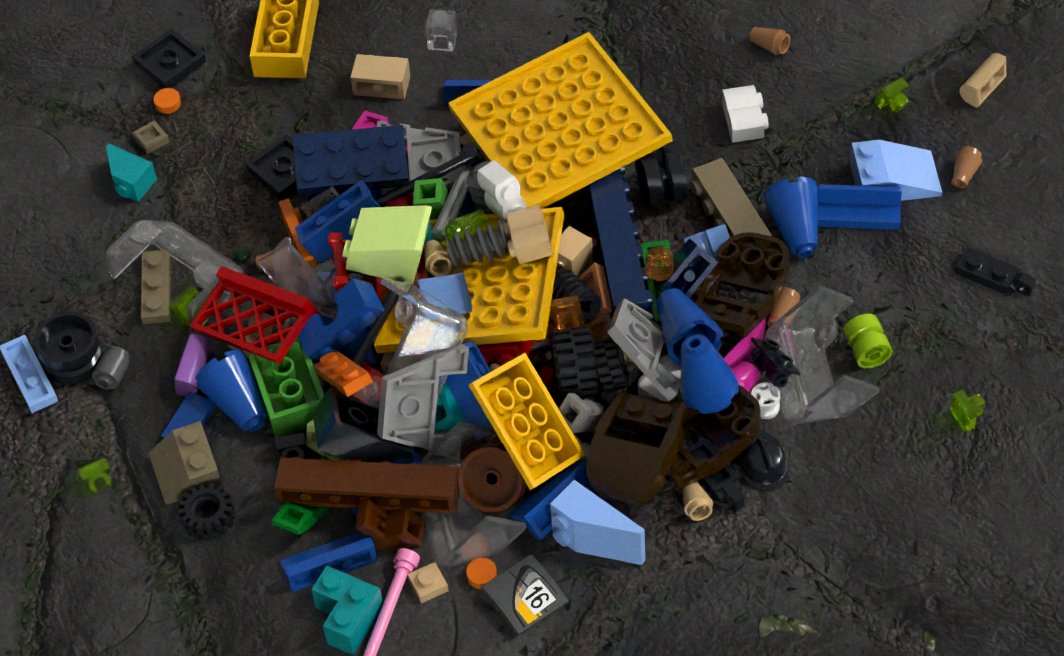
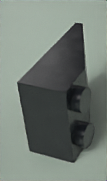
(349, 429)

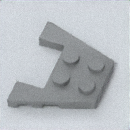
(429, 150)
(643, 343)
(411, 395)

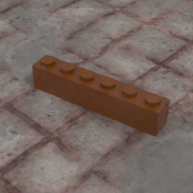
(384, 483)

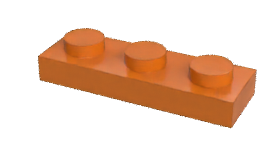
(291, 219)
(342, 373)

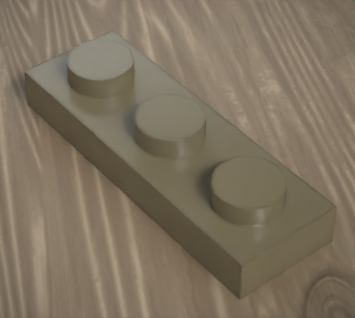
(156, 287)

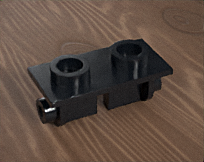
(773, 361)

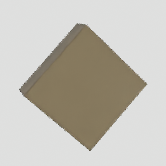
(150, 137)

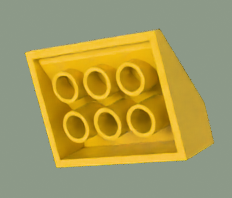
(527, 420)

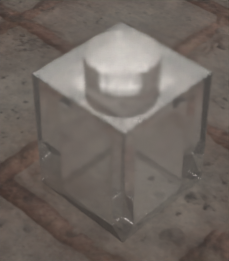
(441, 30)

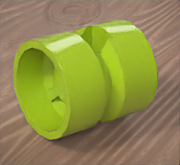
(867, 340)

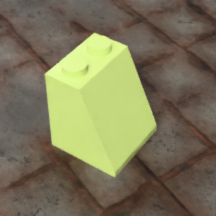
(387, 241)

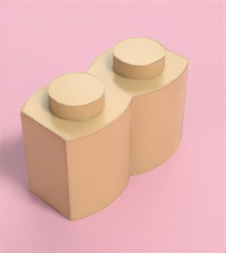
(528, 234)

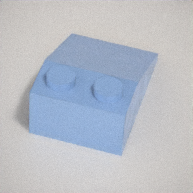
(895, 166)
(595, 527)

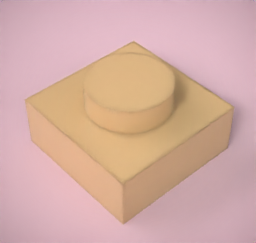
(428, 582)

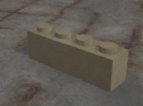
(725, 199)

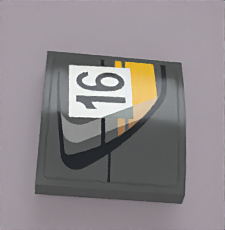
(524, 594)

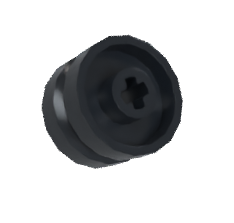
(661, 175)
(68, 347)

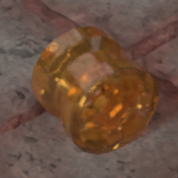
(659, 255)

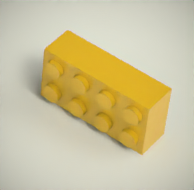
(283, 38)

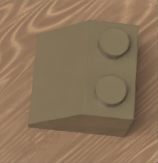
(183, 462)

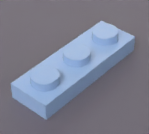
(28, 374)

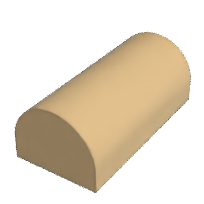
(984, 80)

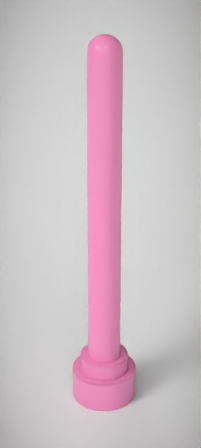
(405, 563)

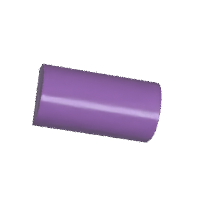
(192, 360)

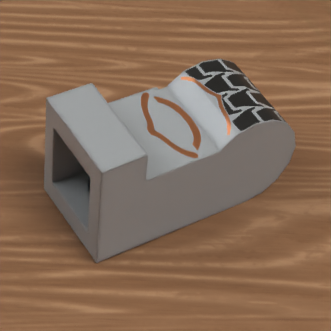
(583, 413)

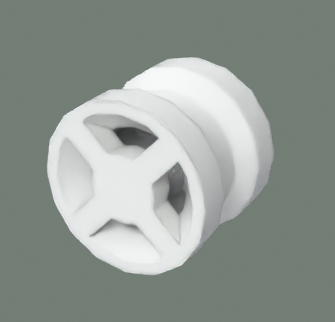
(767, 392)

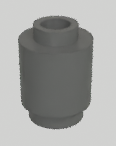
(111, 368)

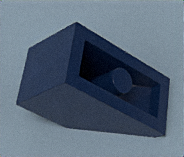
(690, 268)

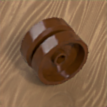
(477, 482)

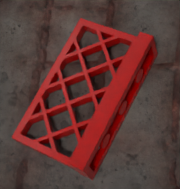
(260, 293)

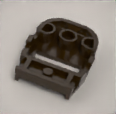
(748, 263)
(728, 429)
(630, 470)

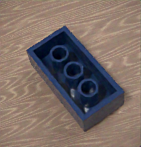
(349, 156)

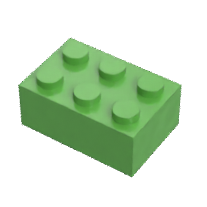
(287, 389)

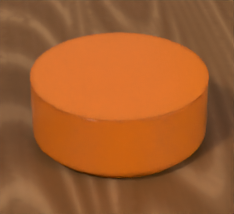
(167, 100)
(480, 572)

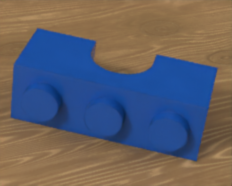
(356, 310)

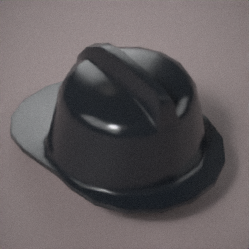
(764, 463)

